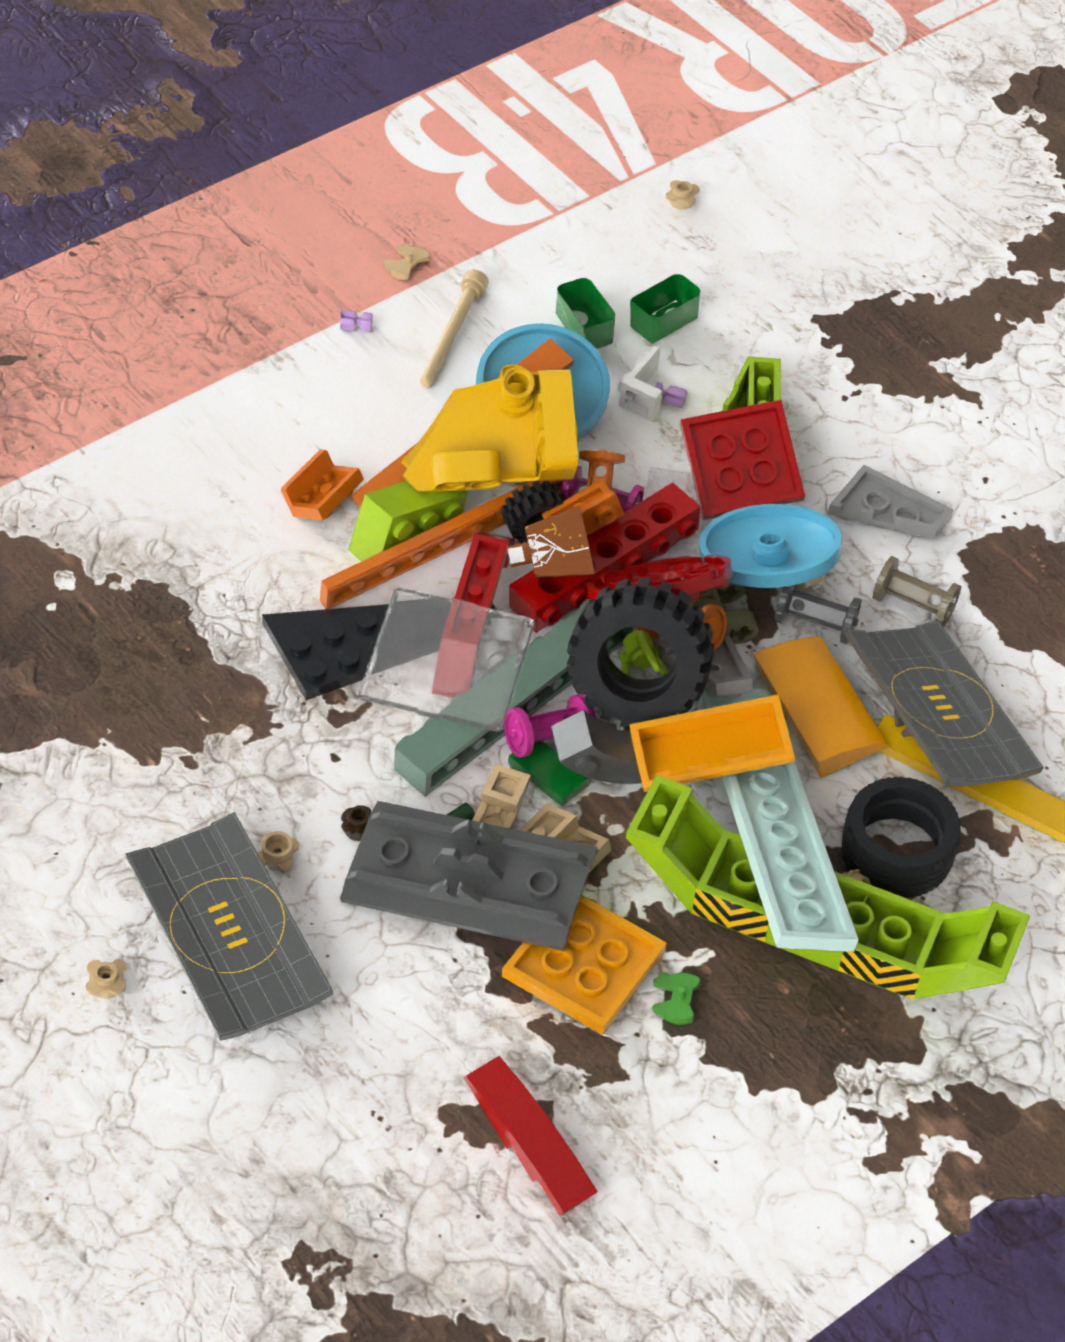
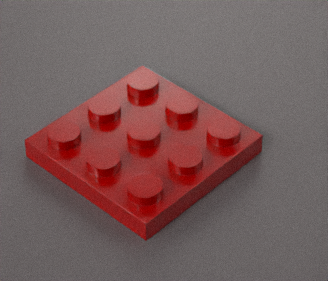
(742, 458)

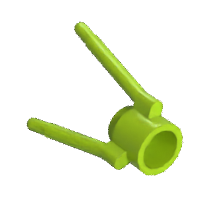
(640, 653)

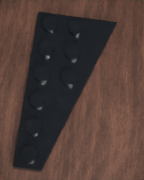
(326, 645)

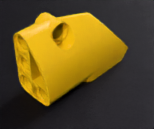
(501, 435)

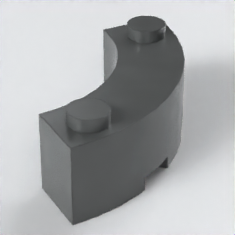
(596, 749)

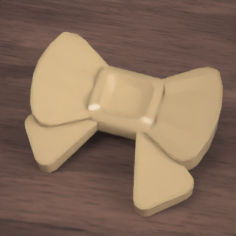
(402, 268)

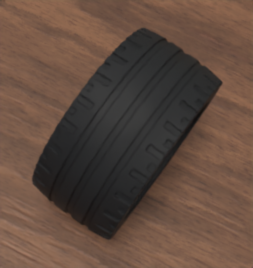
(906, 801)

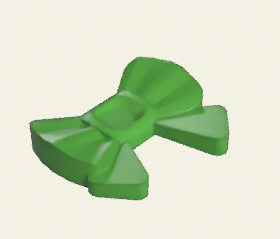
(678, 1008)

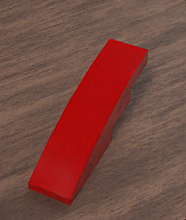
(530, 1134)

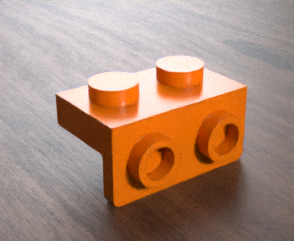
(319, 487)
(597, 504)

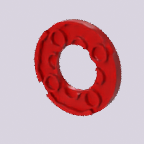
(700, 575)

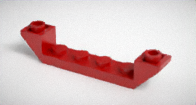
(483, 568)

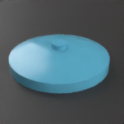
(588, 371)
(773, 544)

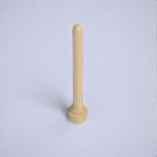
(472, 286)

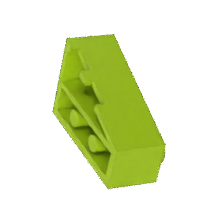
(756, 383)
(399, 514)

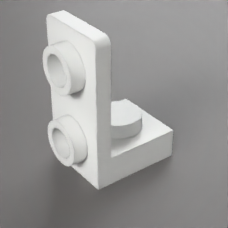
(636, 393)

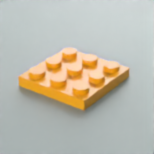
(597, 970)

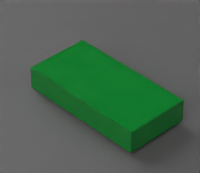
(549, 773)

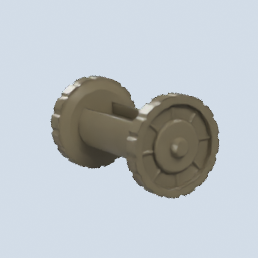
(915, 591)

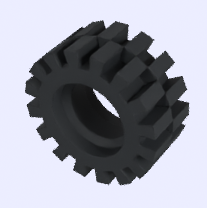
(528, 506)

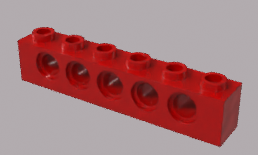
(630, 540)

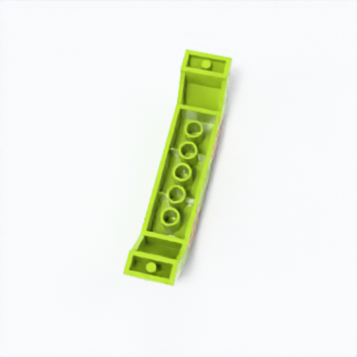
(899, 941)

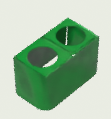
(660, 295)
(585, 297)

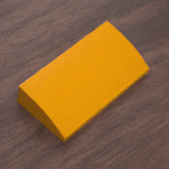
(819, 703)
(712, 742)

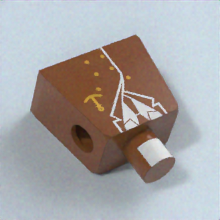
(555, 546)

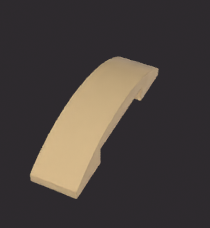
(502, 796)

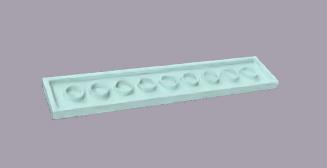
(787, 853)

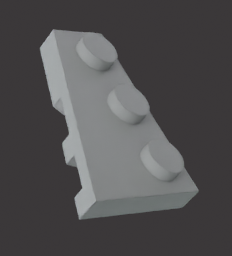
(890, 504)
(728, 671)

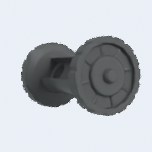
(818, 610)

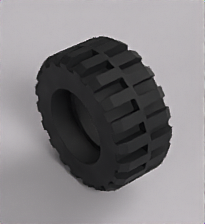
(651, 608)

